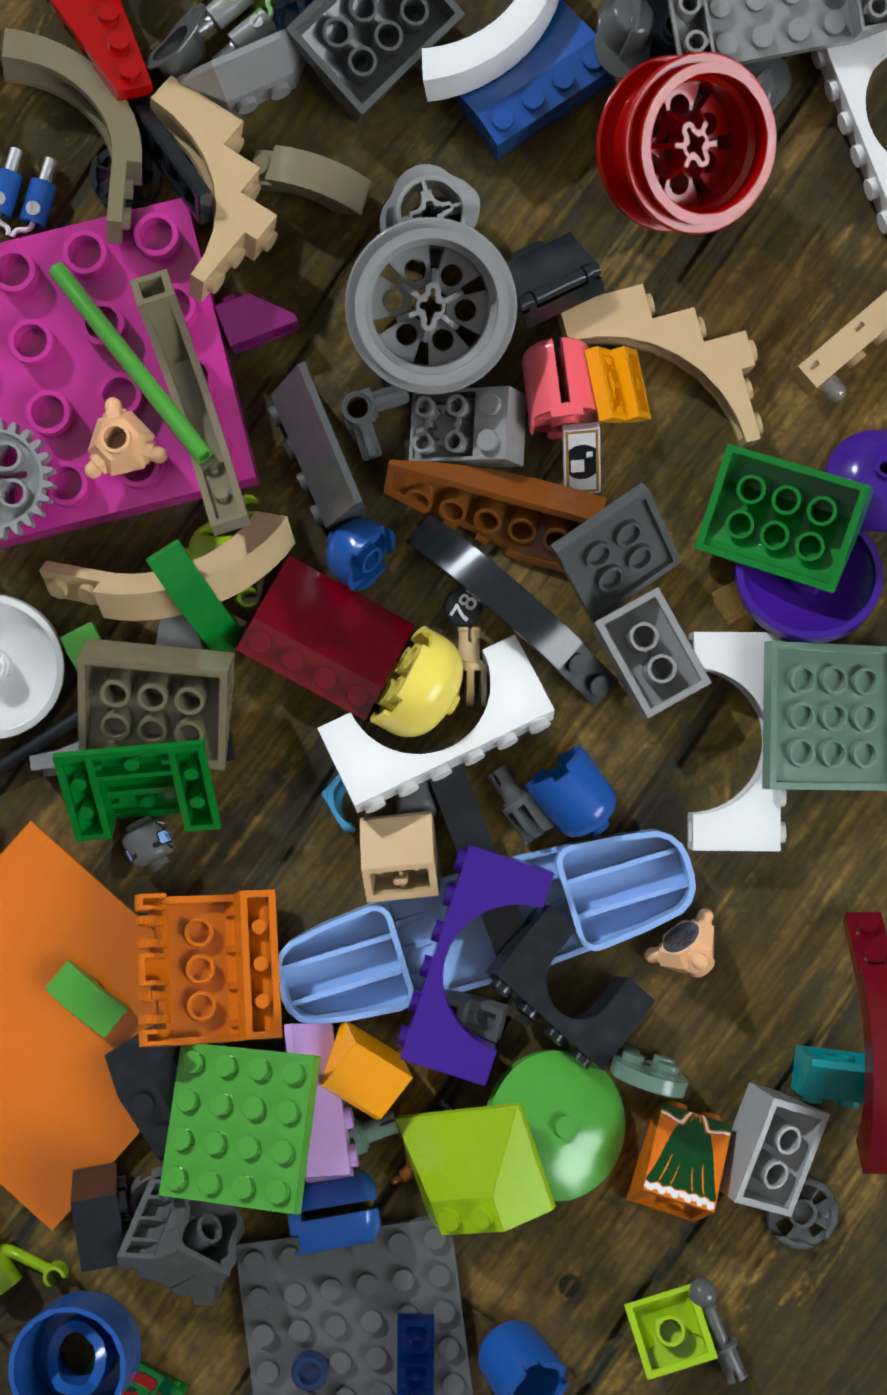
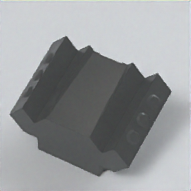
(182, 1244)

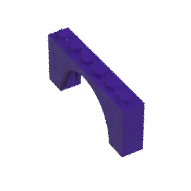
(435, 1032)

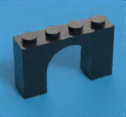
(522, 974)

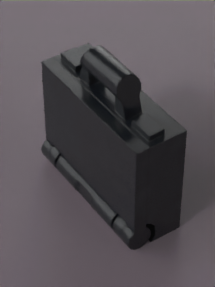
(553, 278)

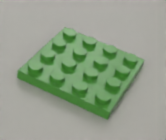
(240, 1127)

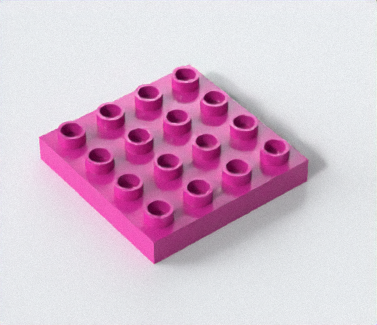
(62, 373)

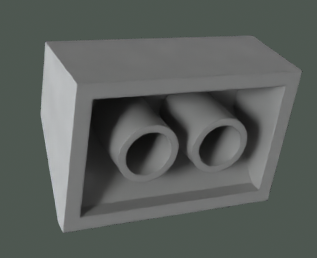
(650, 654)
(771, 1150)

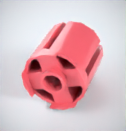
(542, 386)

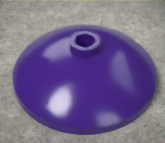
(860, 460)

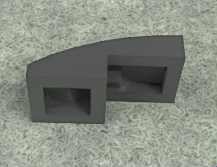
(479, 1013)

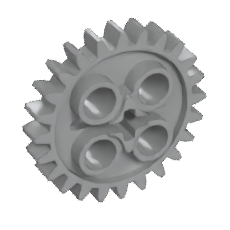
(33, 486)

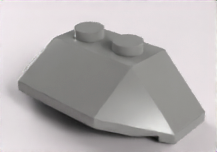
(249, 74)

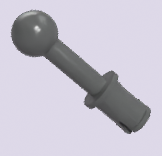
(704, 1294)

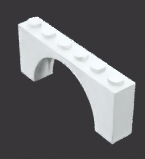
(845, 84)
(378, 773)
(754, 815)

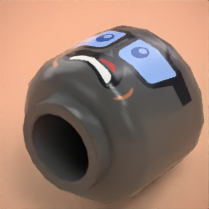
(148, 843)

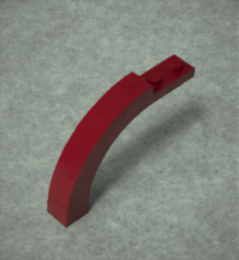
(868, 954)

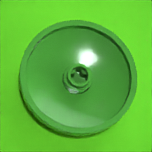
(571, 1116)

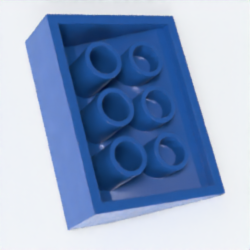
(540, 88)

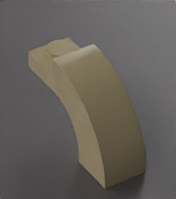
(312, 177)

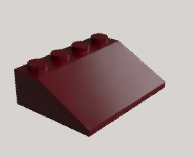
(326, 637)

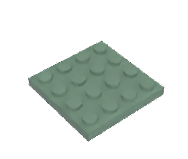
(824, 716)

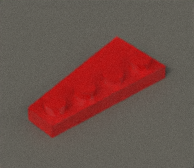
(108, 40)

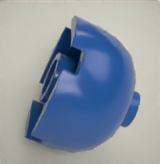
(357, 552)

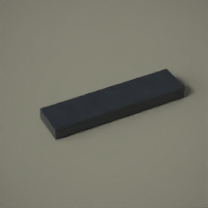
(174, 164)

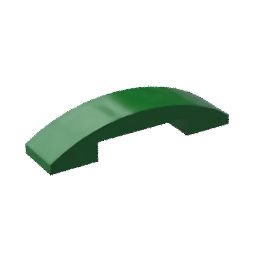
(195, 597)

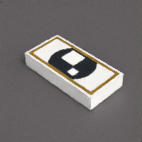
(582, 456)

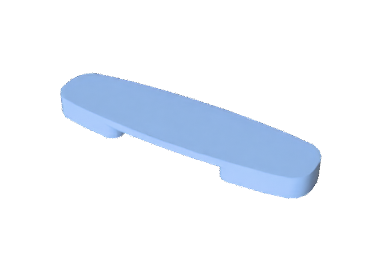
(373, 954)

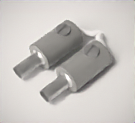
(253, 28)

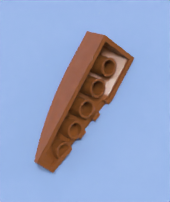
(495, 505)

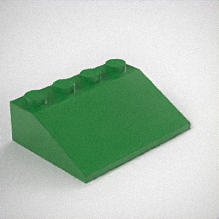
(783, 517)

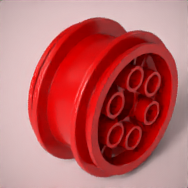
(640, 117)

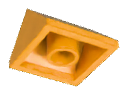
(364, 1071)

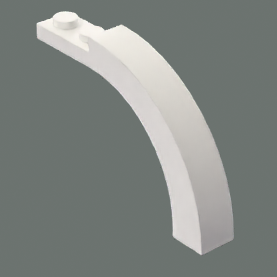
(486, 54)

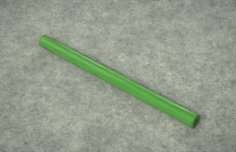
(130, 363)

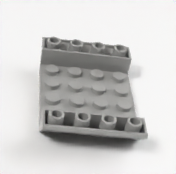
(772, 28)

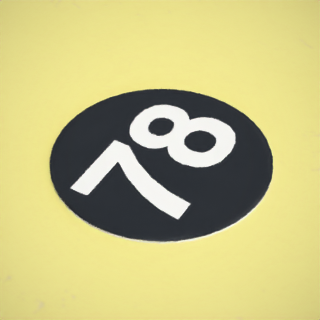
(463, 608)

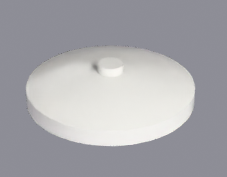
(29, 666)

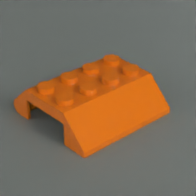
(209, 968)

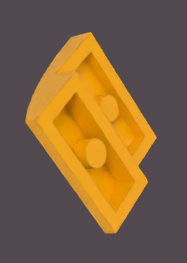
(618, 384)

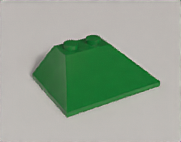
(137, 783)

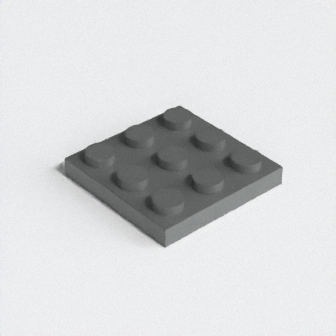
(616, 552)

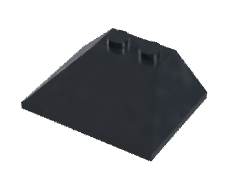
(145, 1086)

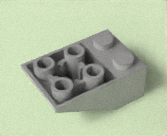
(469, 427)

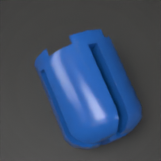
(341, 1229)

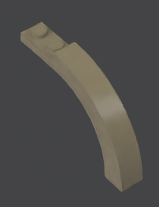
(70, 76)
(192, 396)

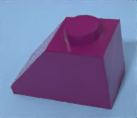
(253, 321)

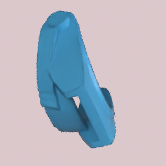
(333, 796)

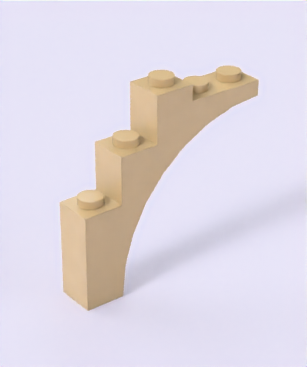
(213, 144)
(717, 364)

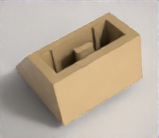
(399, 857)

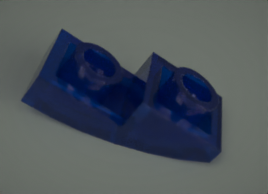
(415, 1354)

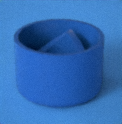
(37, 1359)

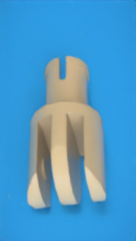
(471, 663)

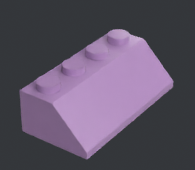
(330, 1148)

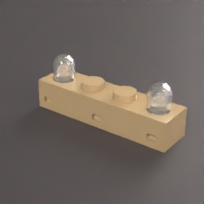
(843, 349)

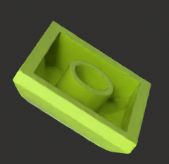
(670, 1332)

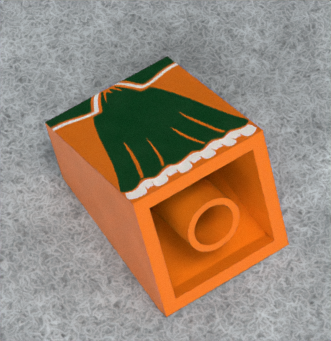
(681, 1162)

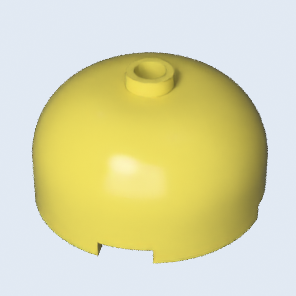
(420, 686)

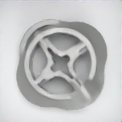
(420, 178)

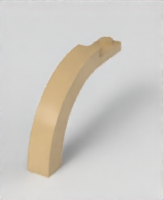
(142, 596)

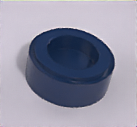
(309, 1370)

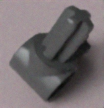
(363, 427)

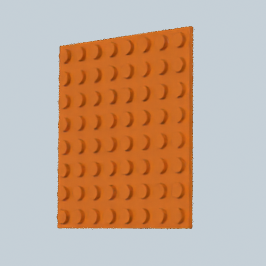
(53, 1069)

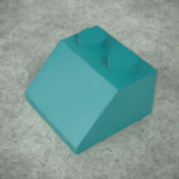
(829, 1075)

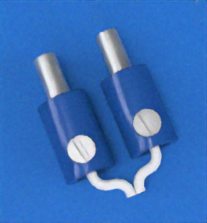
(38, 197)

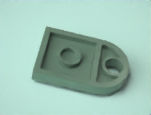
(650, 1074)

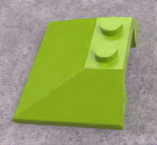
(476, 1168)

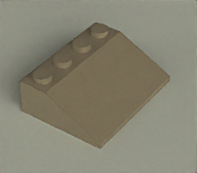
(154, 696)

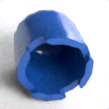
(574, 794)
(520, 1361)

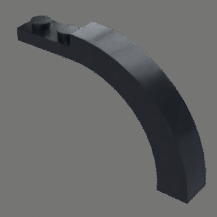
(514, 607)

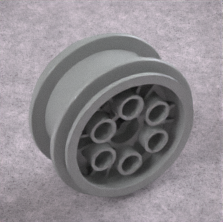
(492, 316)

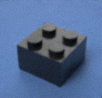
(99, 1214)

